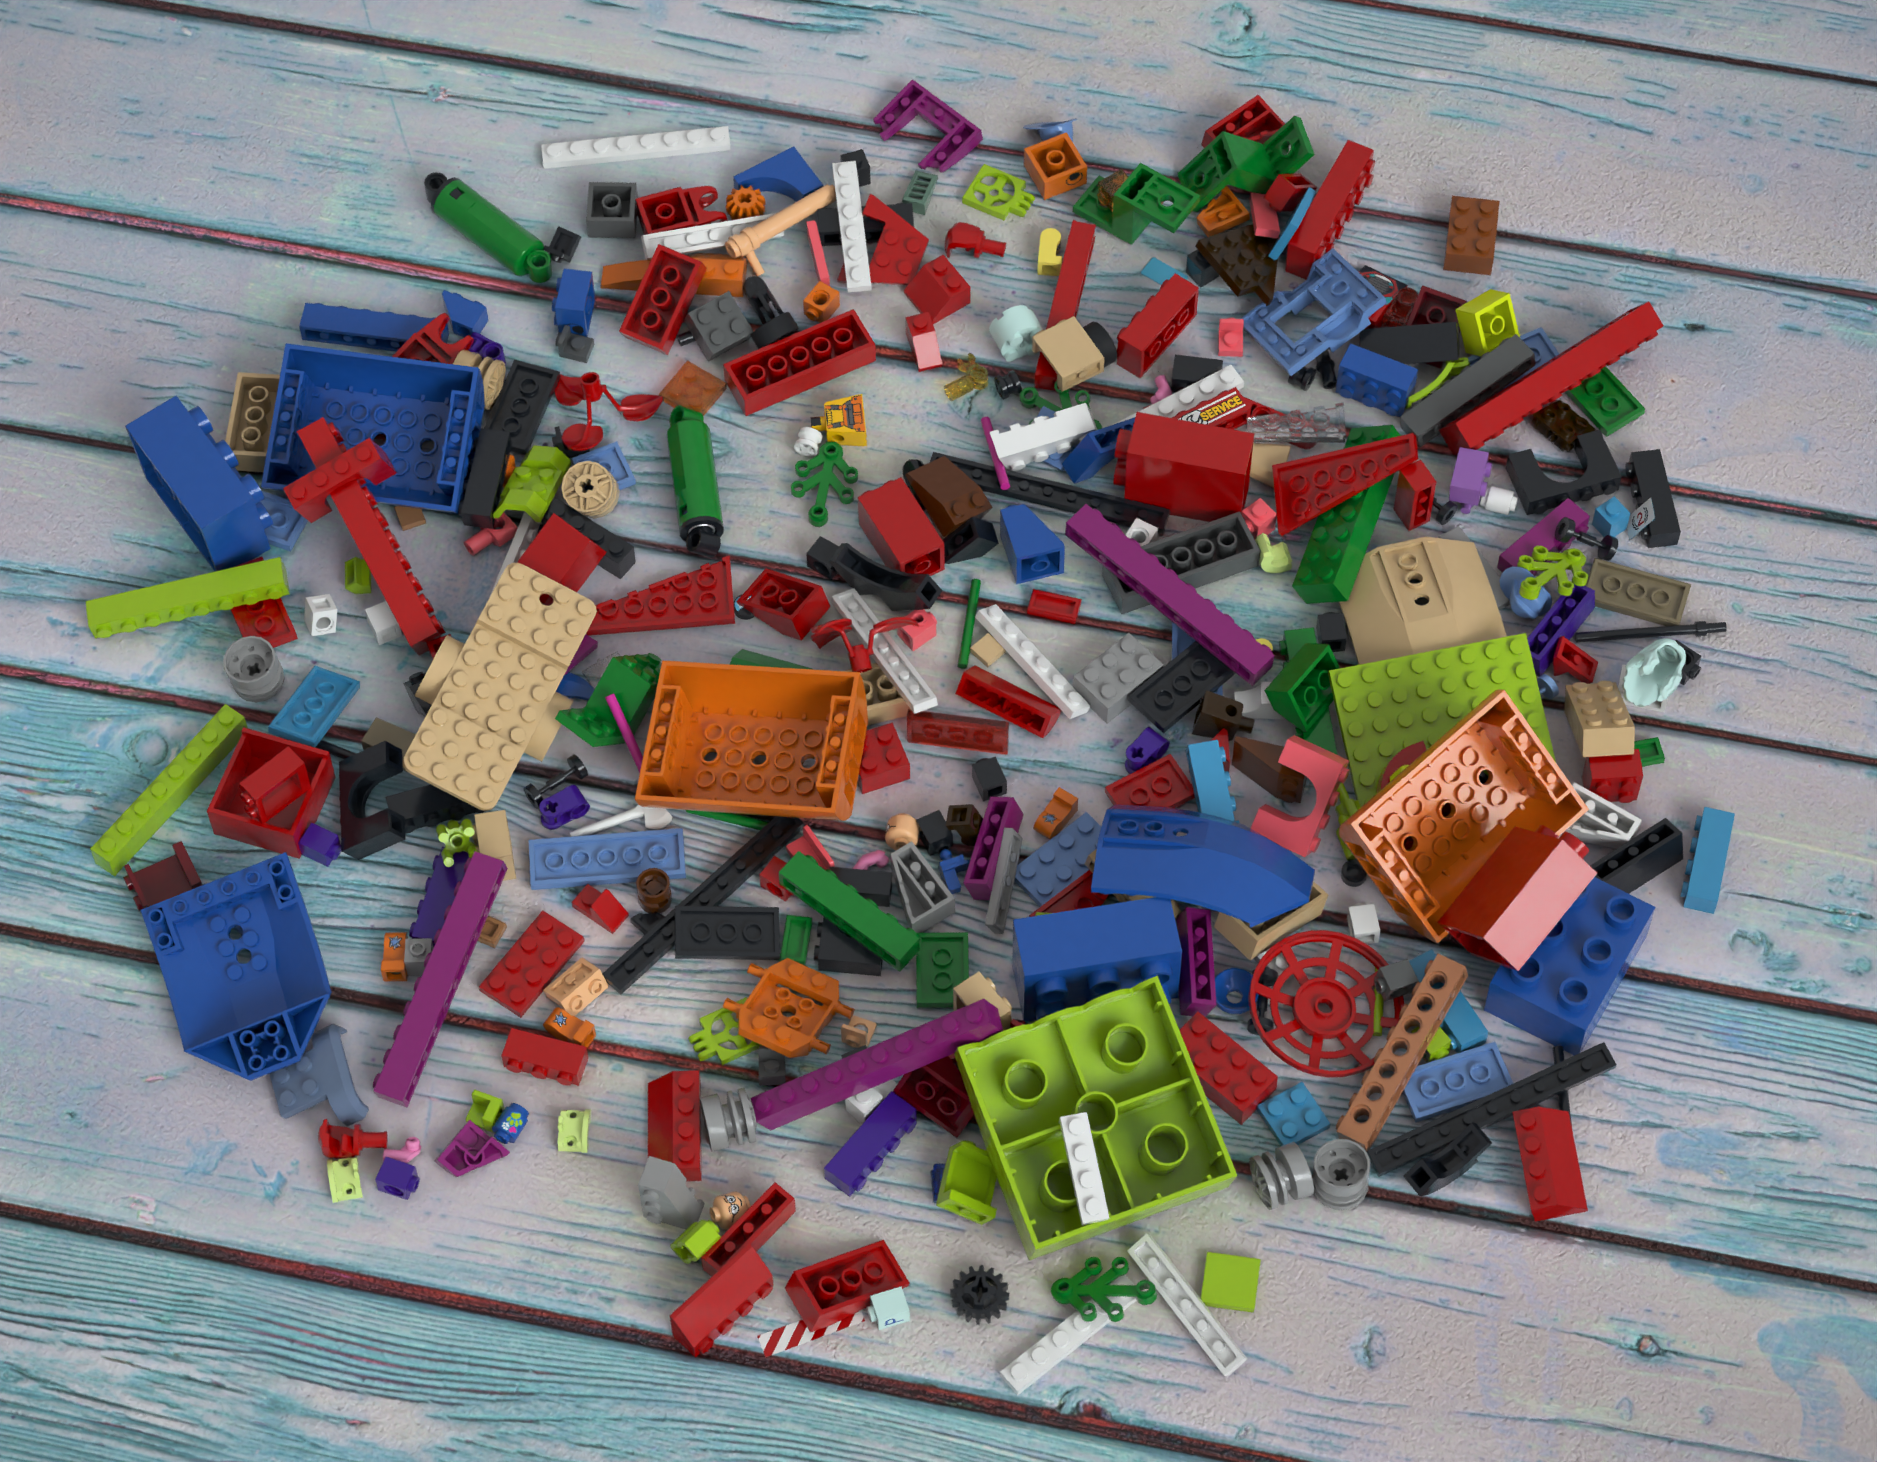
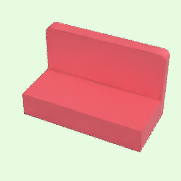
(810, 845)

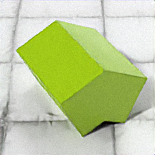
(357, 576)

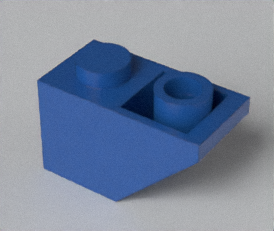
(464, 314)

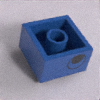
(574, 301)

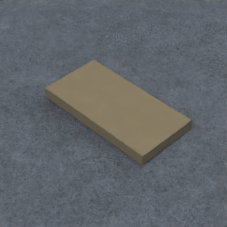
(1638, 593)

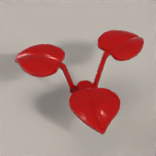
(589, 388)
(857, 654)

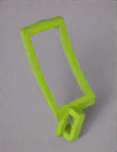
(1452, 368)

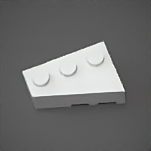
(1603, 822)

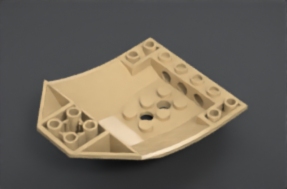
(1383, 608)

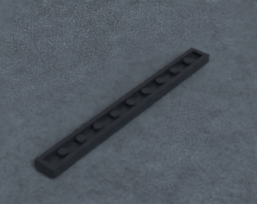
(1061, 495)
(709, 893)
(1491, 1108)

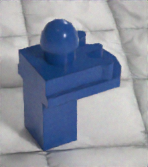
(950, 867)

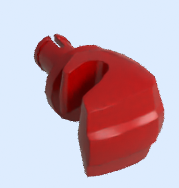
(971, 237)
(344, 1142)

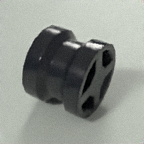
(1303, 378)
(1008, 384)

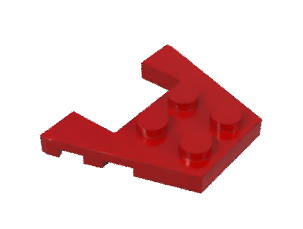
(898, 249)

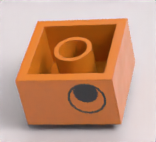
(1055, 166)

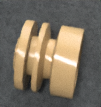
(492, 374)
(595, 502)

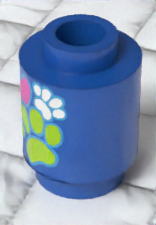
(510, 1123)

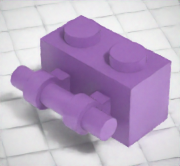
(1469, 478)

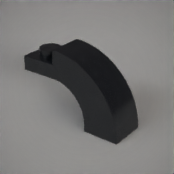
(1450, 1163)

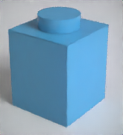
(1611, 518)

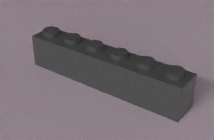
(1468, 389)

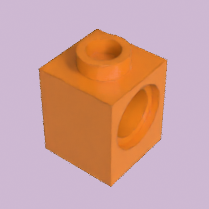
(823, 295)

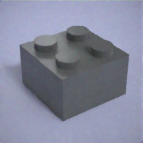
(611, 210)
(718, 326)

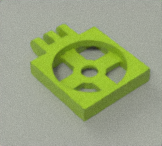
(1014, 204)
(712, 1042)

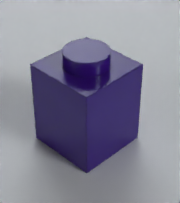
(320, 845)

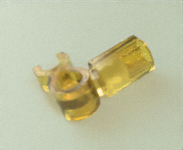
(975, 377)

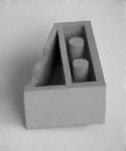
(920, 889)
(666, 1196)

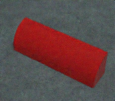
(1008, 701)

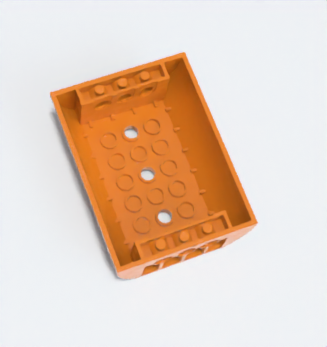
(751, 714)
(1448, 851)

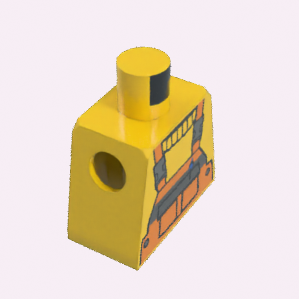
(843, 421)

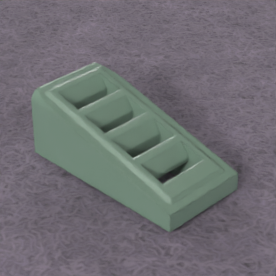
(920, 206)

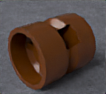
(654, 890)

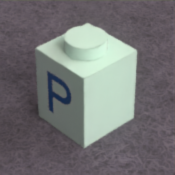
(889, 1308)

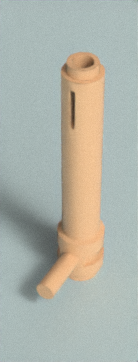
(752, 237)

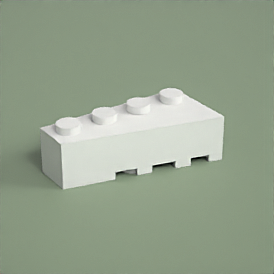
(1043, 437)

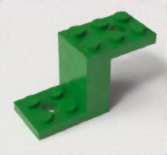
(1246, 162)
(1138, 204)
(634, 685)

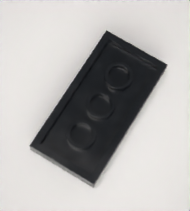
(523, 403)
(1180, 686)
(727, 932)

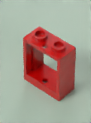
(274, 785)

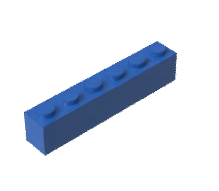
(360, 327)

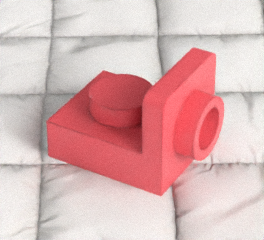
(1230, 337)

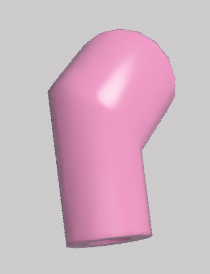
(1163, 389)
(876, 857)
(406, 1153)

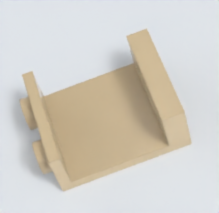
(1069, 352)

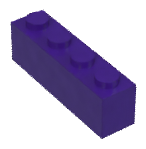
(1561, 620)
(438, 896)
(870, 1144)

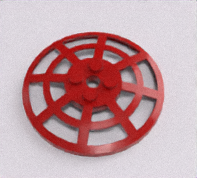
(1318, 991)

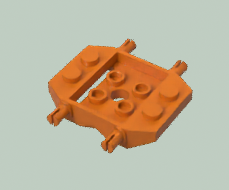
(793, 1036)

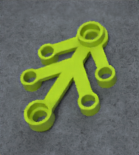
(1570, 559)

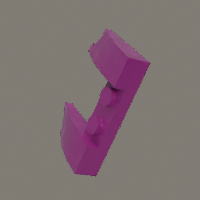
(915, 100)

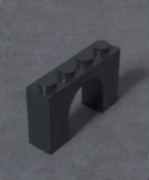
(1541, 493)
(357, 778)
(841, 952)

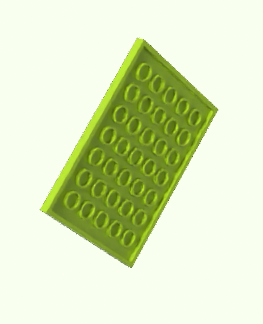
(1425, 695)

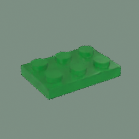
(1606, 402)
(940, 967)

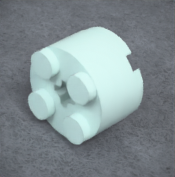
(1015, 332)

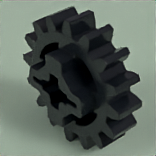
(967, 1294)

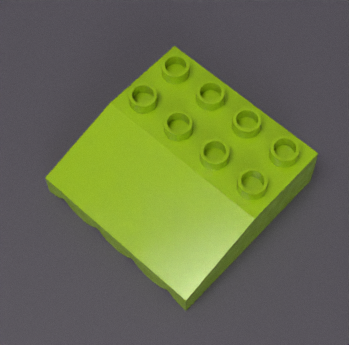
(1143, 1107)

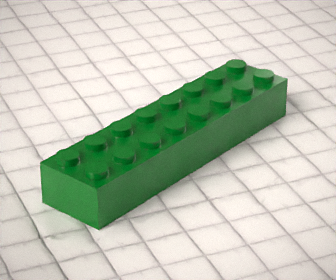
(1343, 534)

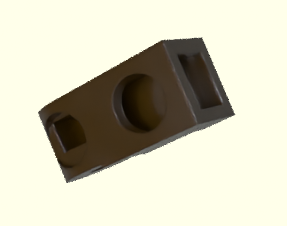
(965, 821)

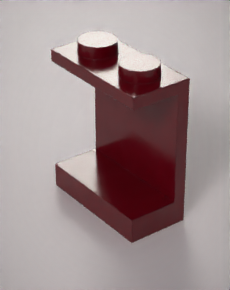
(163, 878)

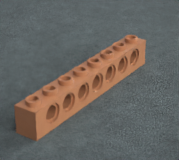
(1440, 970)

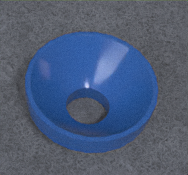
(1233, 981)

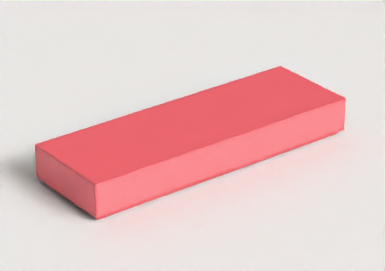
(1263, 216)
(817, 252)

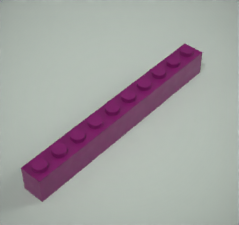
(1170, 594)
(440, 979)
(876, 1064)

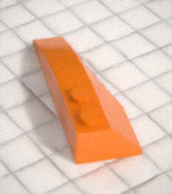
(721, 275)

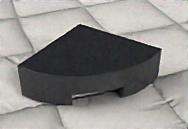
(646, 922)

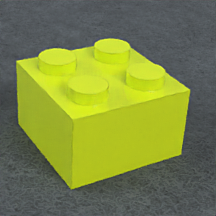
(1486, 321)

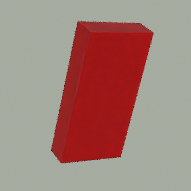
(1054, 606)

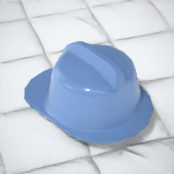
(1051, 129)
(1510, 584)

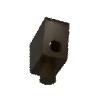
(1218, 713)

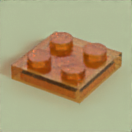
(693, 389)

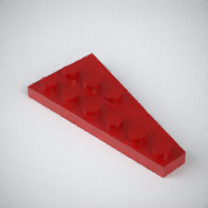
(1323, 481)
(672, 603)

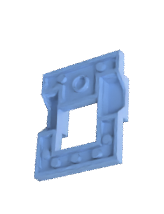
(1338, 290)

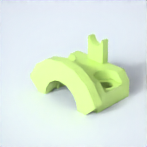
(1273, 557)
(574, 1130)
(344, 1179)

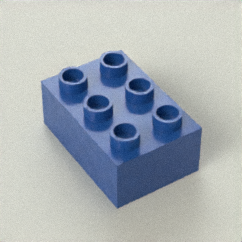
(201, 484)
(1094, 951)
(1574, 969)

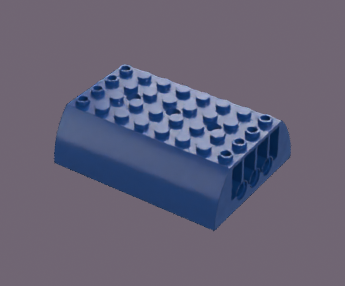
(380, 396)

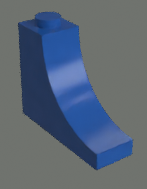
(782, 174)
(1094, 451)

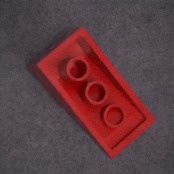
(843, 1284)

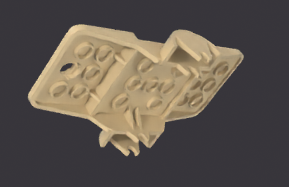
(498, 688)

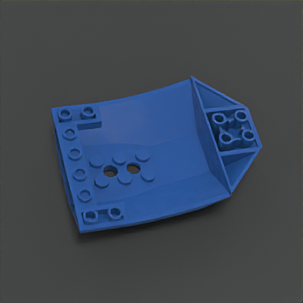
(1212, 866)
(231, 1012)

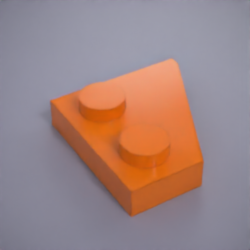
(1222, 214)

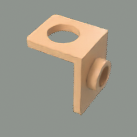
(856, 1037)

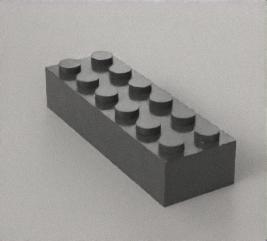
(1196, 556)

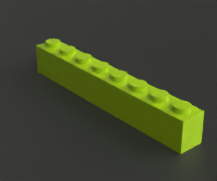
(187, 598)
(168, 790)

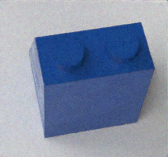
(1030, 545)

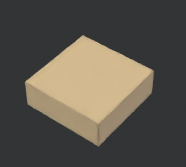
(987, 650)

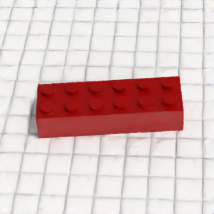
(1331, 208)
(799, 362)

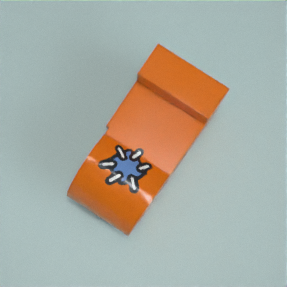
(1056, 813)
(394, 957)
(569, 1028)

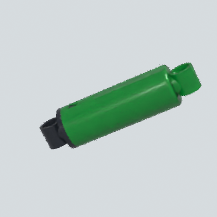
(488, 227)
(695, 481)

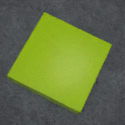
(1230, 1282)

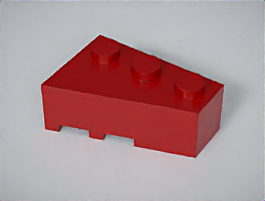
(1251, 121)

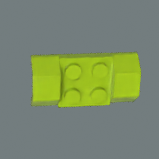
(534, 482)

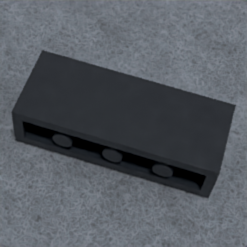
(1414, 342)
(1642, 857)

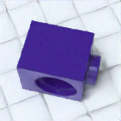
(397, 1178)

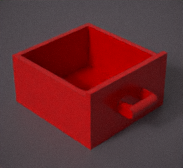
(289, 825)

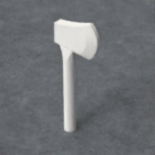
(654, 820)

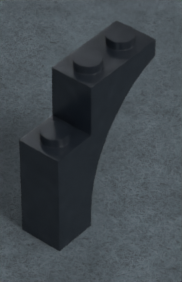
(895, 588)

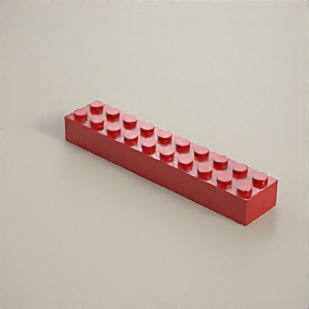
(1552, 379)
(375, 542)

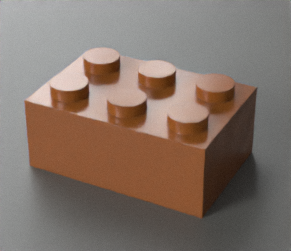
(1471, 235)

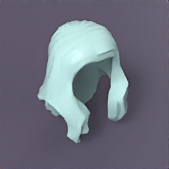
(1654, 672)

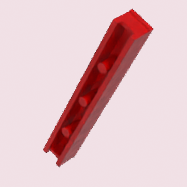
(1067, 291)

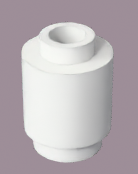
(1499, 500)

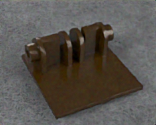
(1561, 424)

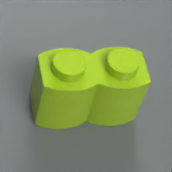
(696, 1241)

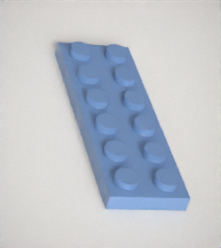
(605, 858)

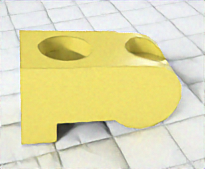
(1049, 247)

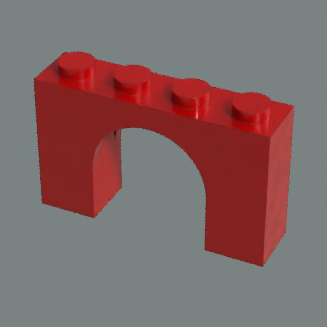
(361, 461)

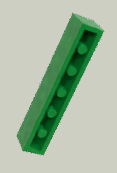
(1321, 731)
(849, 910)

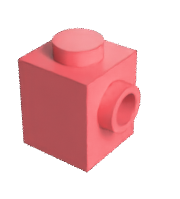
(1259, 518)
(917, 636)

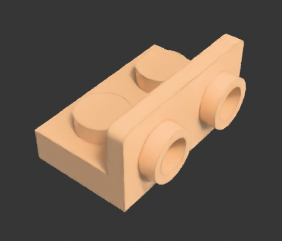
(577, 987)

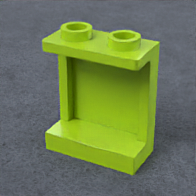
(968, 1183)

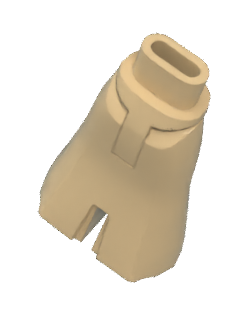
(1264, 457)

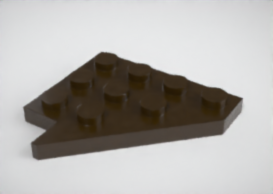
(1242, 261)

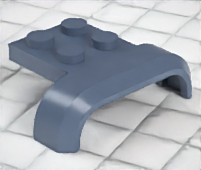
(319, 1077)

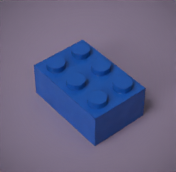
(1375, 380)

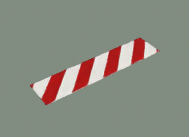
(798, 1333)

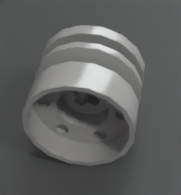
(253, 669)
(728, 1119)
(1287, 1173)
(1341, 1174)

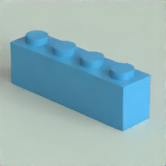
(1210, 779)
(1708, 860)
(1461, 1021)

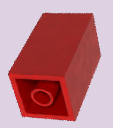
(900, 529)
(562, 555)

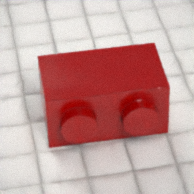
(1287, 191)

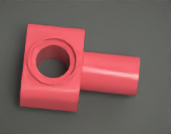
(488, 536)

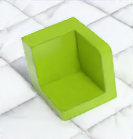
(485, 1110)

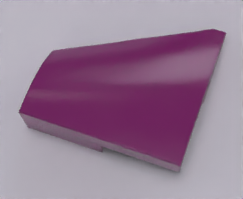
(469, 1151)

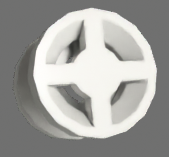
(808, 442)

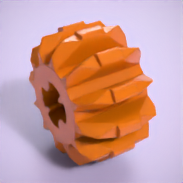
(745, 203)

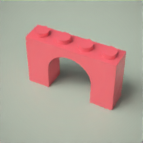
(1326, 773)

